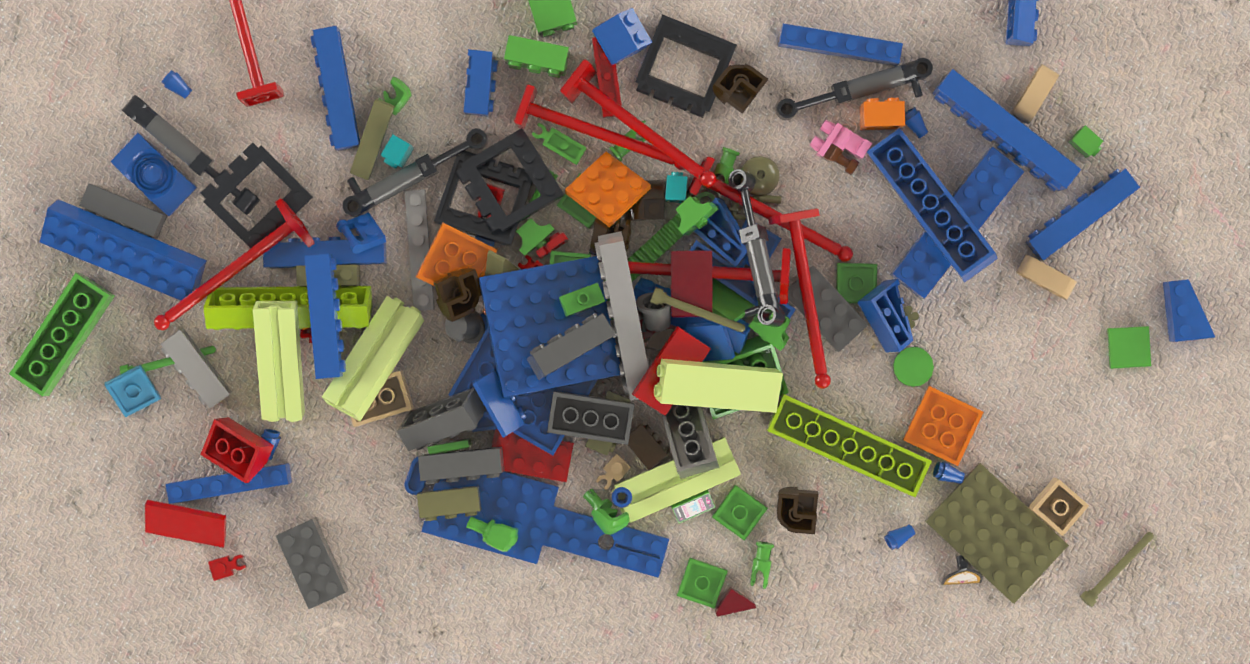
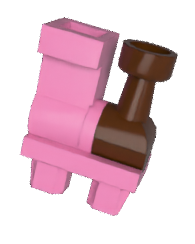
(837, 141)

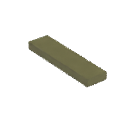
(372, 139)

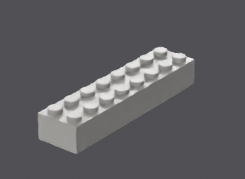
(623, 310)

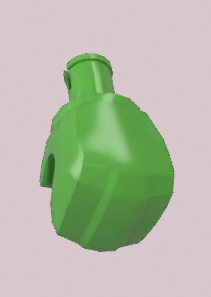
(402, 92)
(604, 515)
(495, 535)

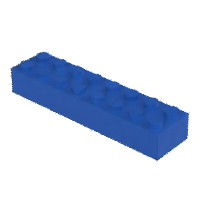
(1006, 131)
(978, 198)
(932, 205)
(121, 250)

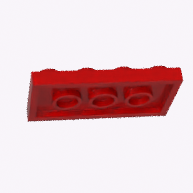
(527, 459)

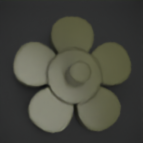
(911, 316)

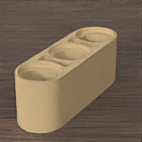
(1035, 94)
(1046, 277)

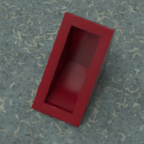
(733, 603)

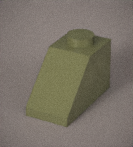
(497, 264)

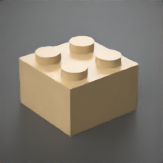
(1058, 506)

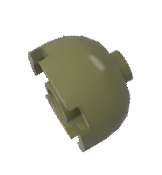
(766, 167)

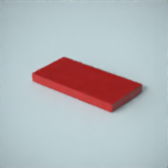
(678, 347)
(185, 523)

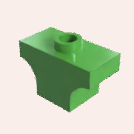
(694, 214)
(533, 236)
(582, 299)
(774, 335)

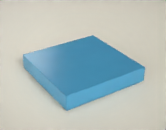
(132, 390)

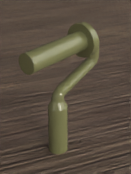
(764, 198)

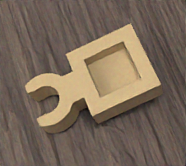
(616, 469)

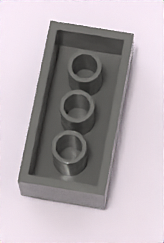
(836, 317)
(570, 346)
(590, 417)
(441, 419)
(690, 440)
(461, 464)
(312, 563)

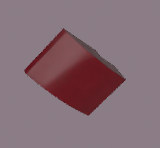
(692, 280)

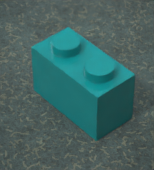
(397, 152)
(676, 187)

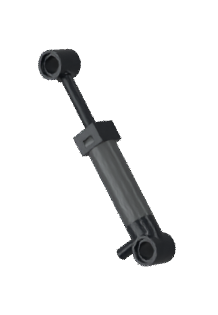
(864, 86)
(183, 148)
(406, 177)
(755, 240)

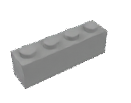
(196, 368)

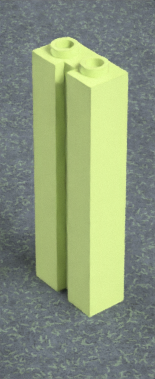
(374, 358)
(279, 360)
(718, 385)
(663, 487)

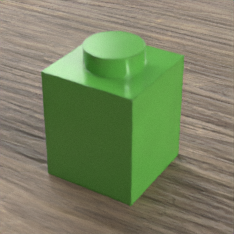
(1086, 142)

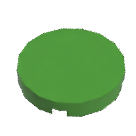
(913, 366)

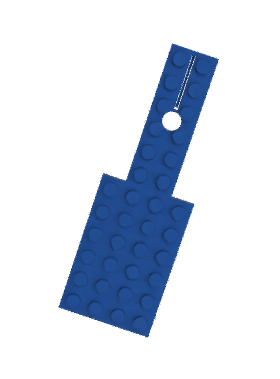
(531, 509)

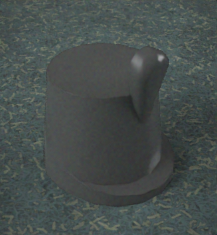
(655, 317)
(468, 328)

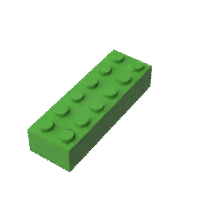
(62, 334)

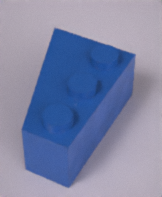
(480, 83)
(723, 235)
(1184, 313)
(886, 316)

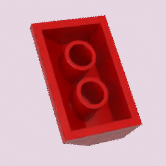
(236, 449)

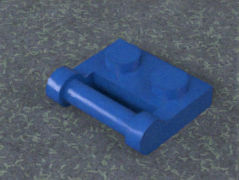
(366, 229)

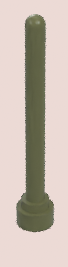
(661, 297)
(1091, 596)

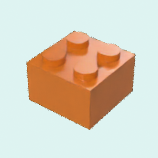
(882, 115)

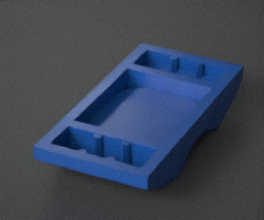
(153, 174)

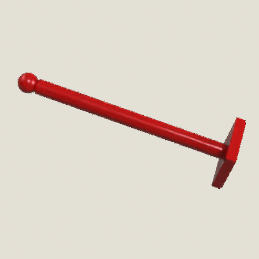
(580, 82)
(259, 92)
(528, 108)
(292, 224)
(843, 253)
(723, 272)
(822, 379)

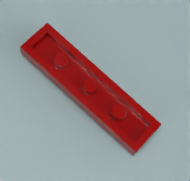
(606, 76)

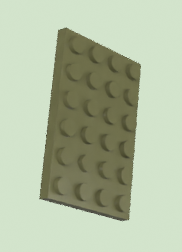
(996, 533)

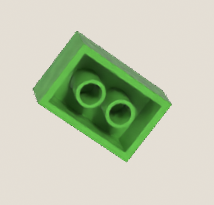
(536, 56)

